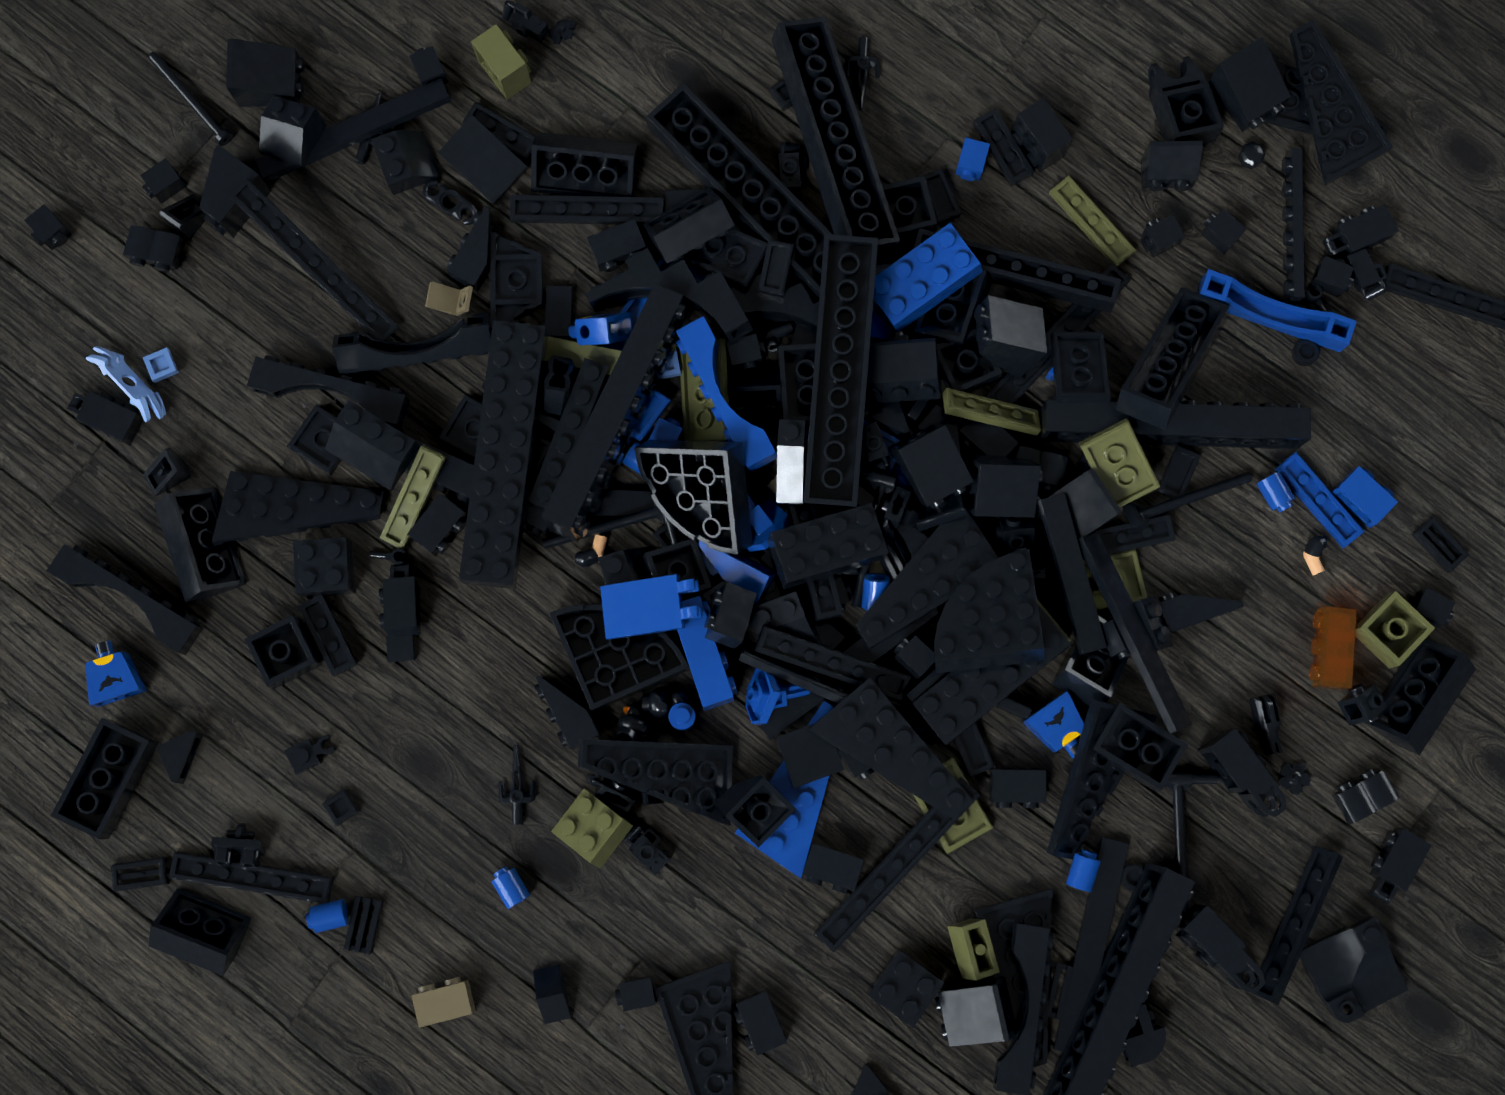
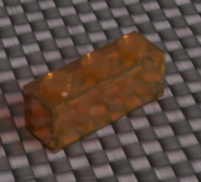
(1333, 648)

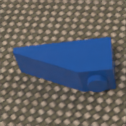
(740, 571)

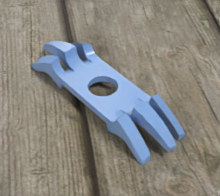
(139, 394)

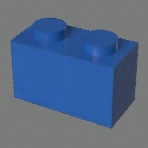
(1365, 496)

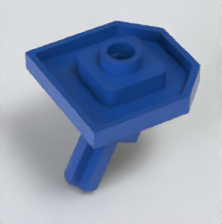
(763, 520)
(766, 694)

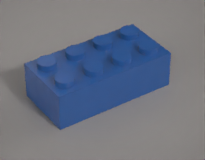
(925, 277)
(705, 661)

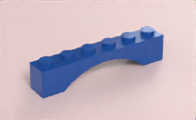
(1316, 326)
(702, 348)

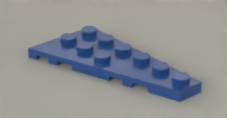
(792, 840)

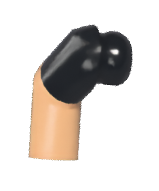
(1312, 553)
(590, 556)

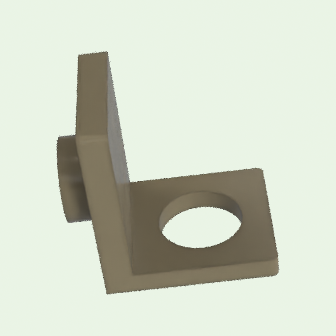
(448, 298)

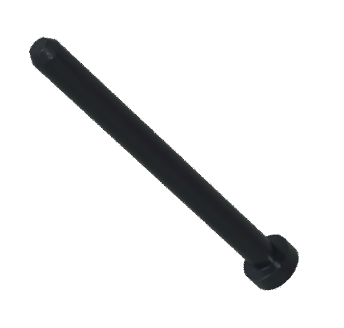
(223, 136)

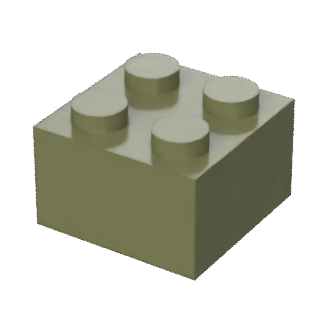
(501, 61)
(1392, 629)
(592, 828)

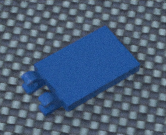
(647, 606)

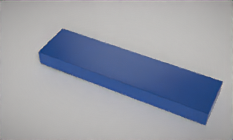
(1319, 500)

